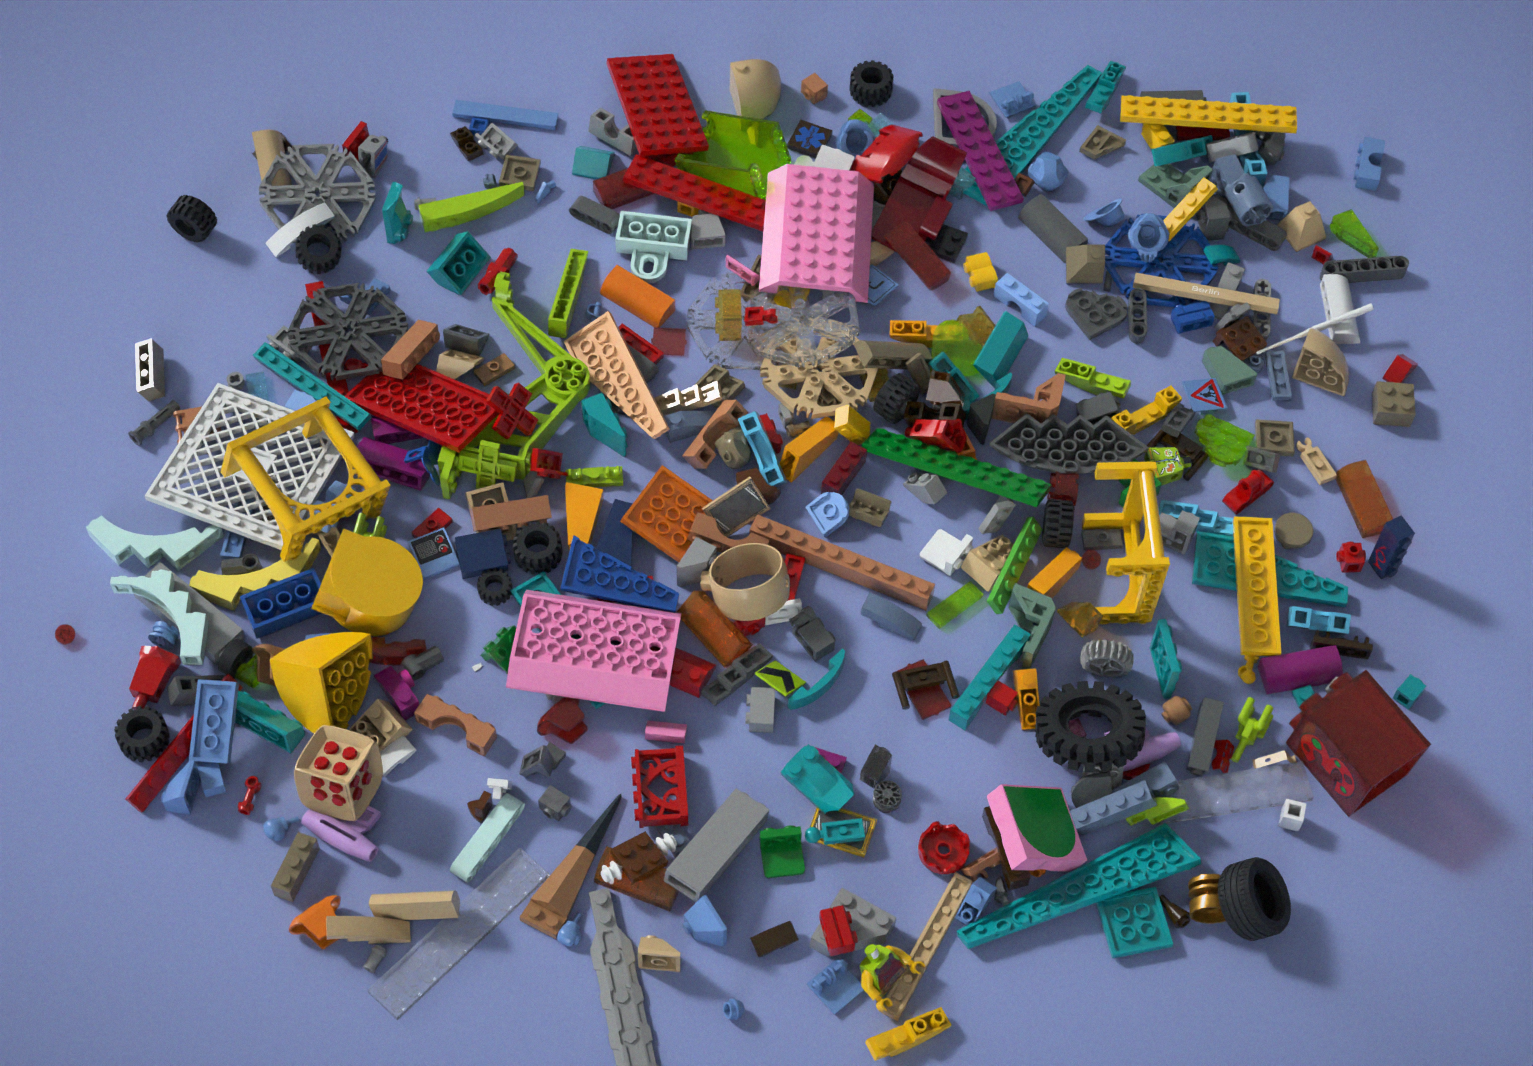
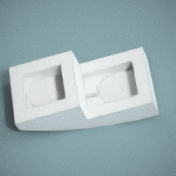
(396, 753)

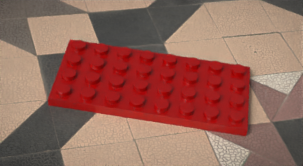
(657, 105)
(426, 405)

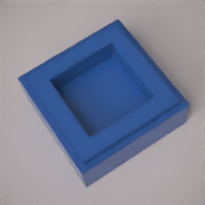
(478, 125)

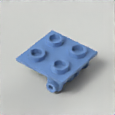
(1013, 99)
(836, 985)

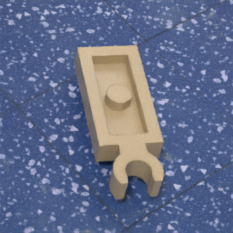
(1316, 462)

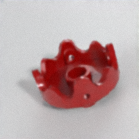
(950, 837)

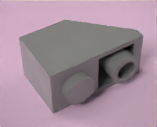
(925, 487)

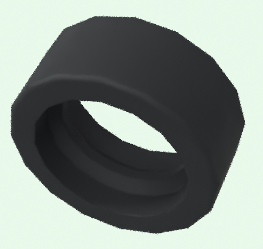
(234, 656)

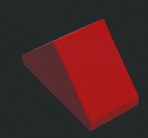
(1400, 369)

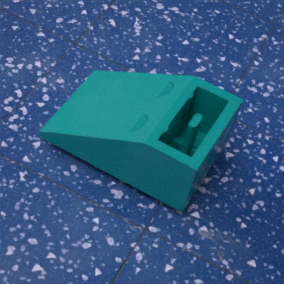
(603, 423)

